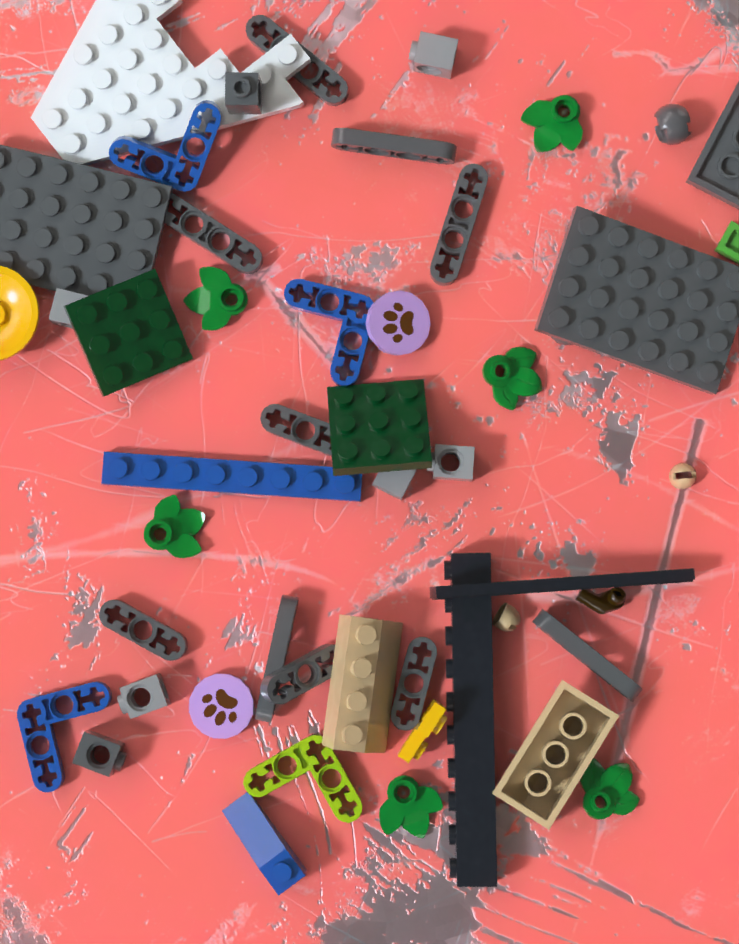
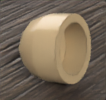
(682, 483)
(506, 618)

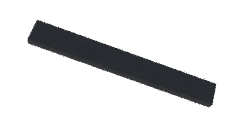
(561, 584)

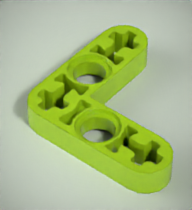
(305, 763)

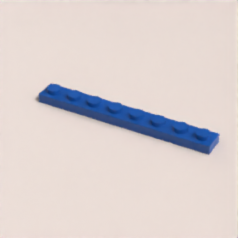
(229, 476)

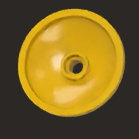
(17, 313)

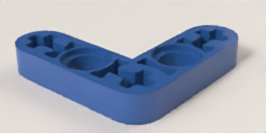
(171, 162)
(350, 322)
(51, 715)

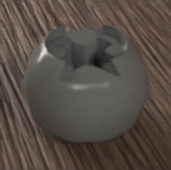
(672, 124)

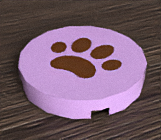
(398, 323)
(221, 706)

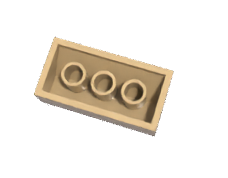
(362, 684)
(555, 754)

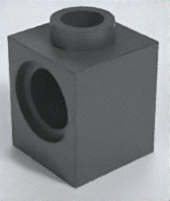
(243, 93)
(85, 753)

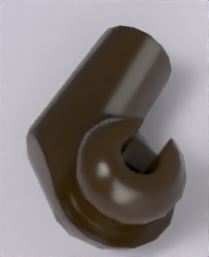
(602, 602)

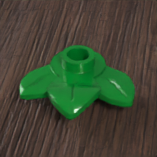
(551, 127)
(212, 296)
(517, 376)
(179, 528)
(610, 785)
(410, 811)

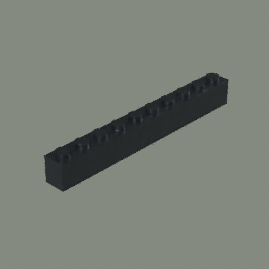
(472, 725)

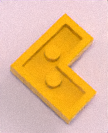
(431, 721)

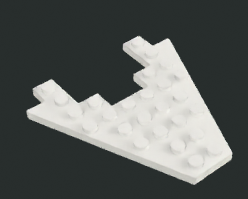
(137, 83)

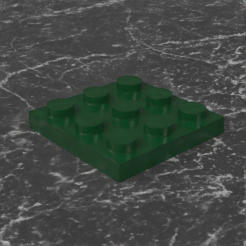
(128, 332)
(379, 427)

